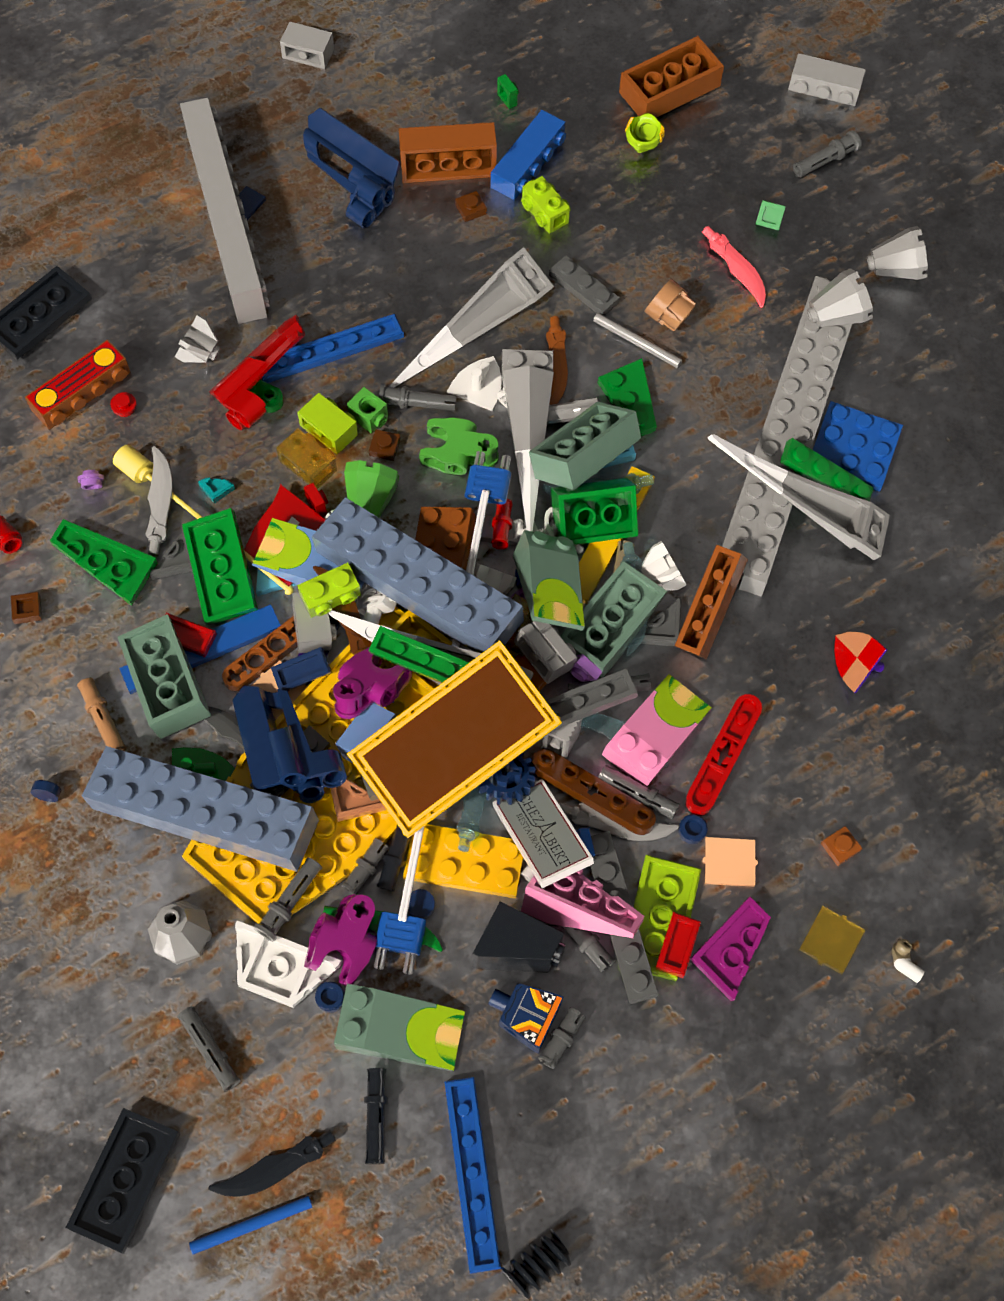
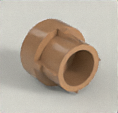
(671, 305)

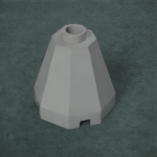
(900, 256)
(841, 302)
(180, 932)

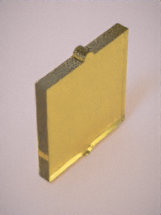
(832, 940)

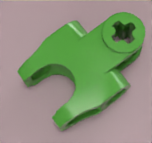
(460, 446)

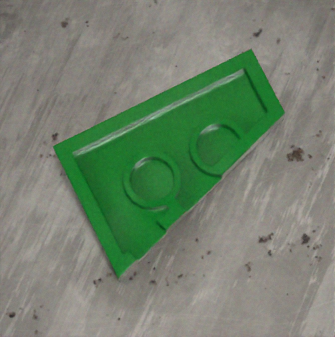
(629, 390)

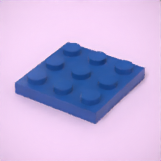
(858, 442)

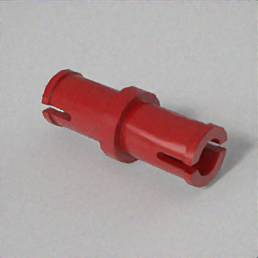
(502, 524)

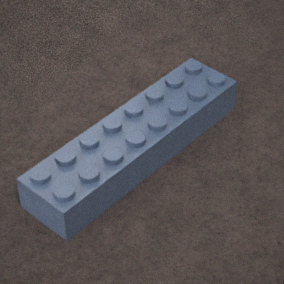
(418, 578)
(201, 808)

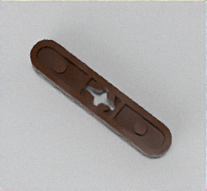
(608, 799)

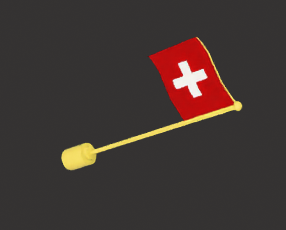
(284, 507)

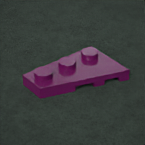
(730, 948)

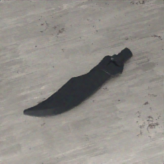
(274, 1167)

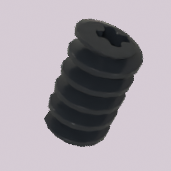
(537, 1264)

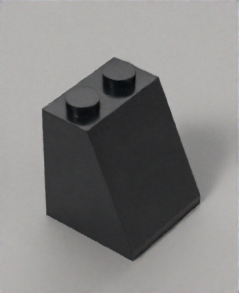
(518, 943)

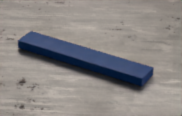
(335, 347)
(228, 638)
(472, 1176)

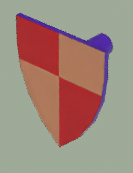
(857, 657)

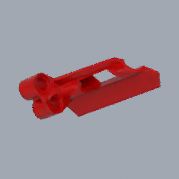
(234, 388)

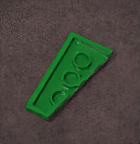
(110, 562)

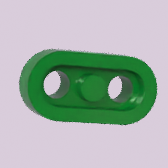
(264, 389)

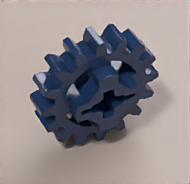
(510, 781)

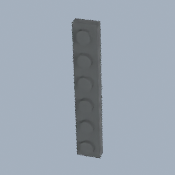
(629, 951)

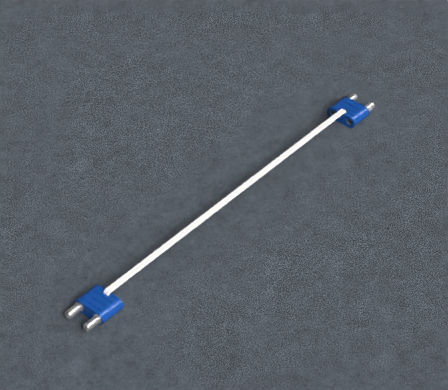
(398, 931)

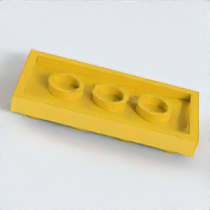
(487, 868)

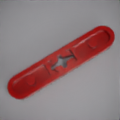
(712, 776)

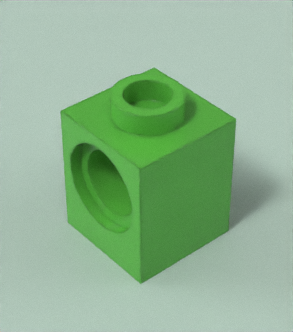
(367, 401)

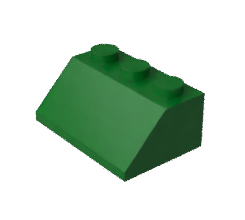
(596, 511)

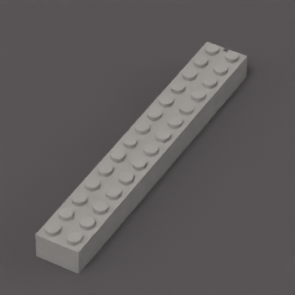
(795, 414)

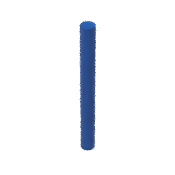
(250, 1225)

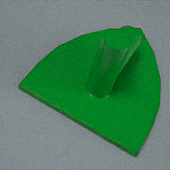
(202, 762)

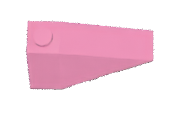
(581, 905)

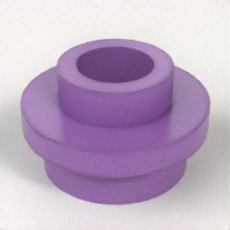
(91, 480)

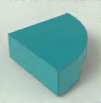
(216, 488)

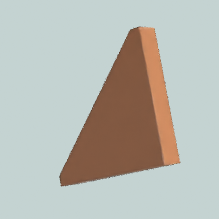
(353, 801)

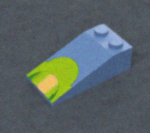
(291, 553)

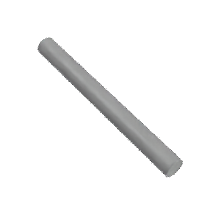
(637, 340)

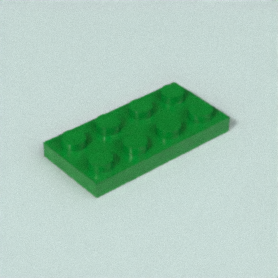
(219, 567)

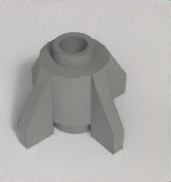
(198, 343)

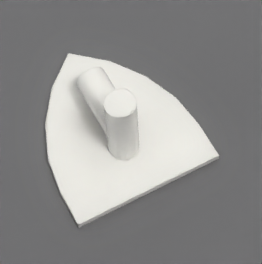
(478, 383)

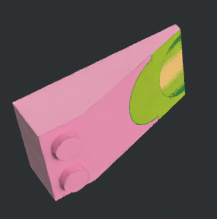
(656, 731)

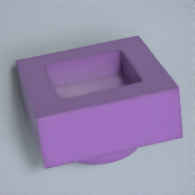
(585, 670)

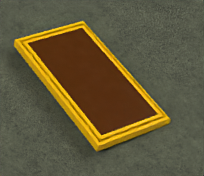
(454, 739)

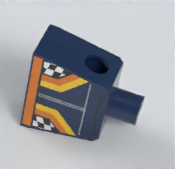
(527, 1013)

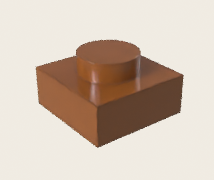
(841, 846)

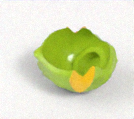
(644, 132)

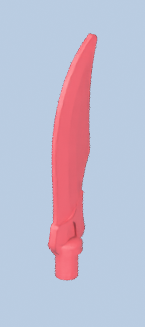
(737, 264)

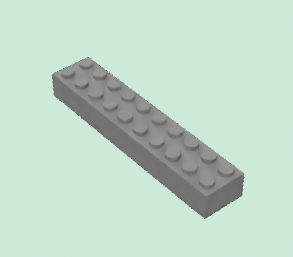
(225, 211)

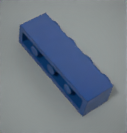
(528, 154)

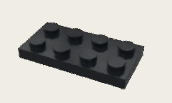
(40, 311)
(123, 1180)

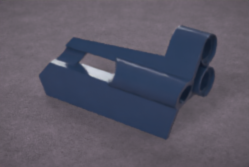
(373, 169)
(283, 753)

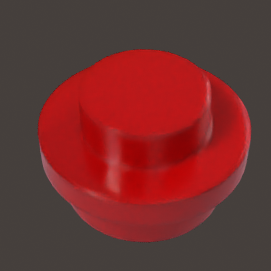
(123, 404)

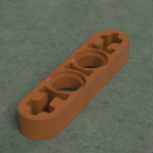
(262, 649)

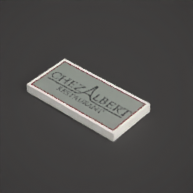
(544, 835)

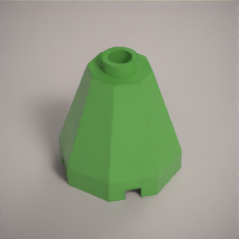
(370, 485)

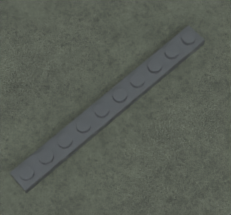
(582, 702)

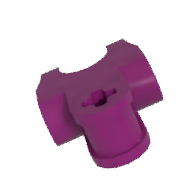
(365, 682)
(347, 935)

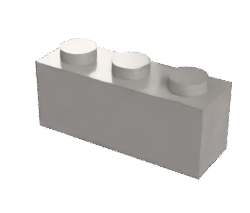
(826, 79)

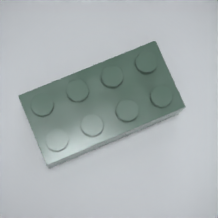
(585, 445)

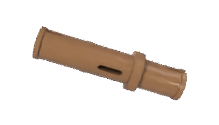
(97, 708)

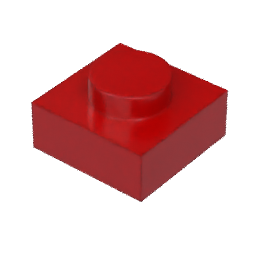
(316, 499)

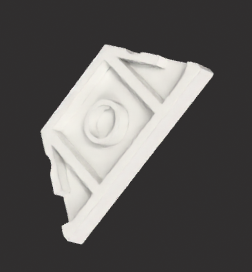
(277, 967)

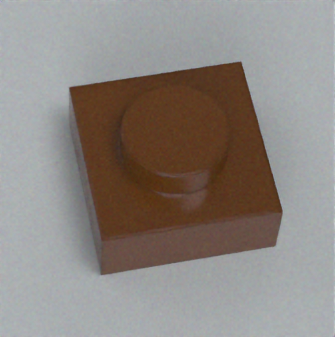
(471, 206)
(384, 445)
(26, 607)

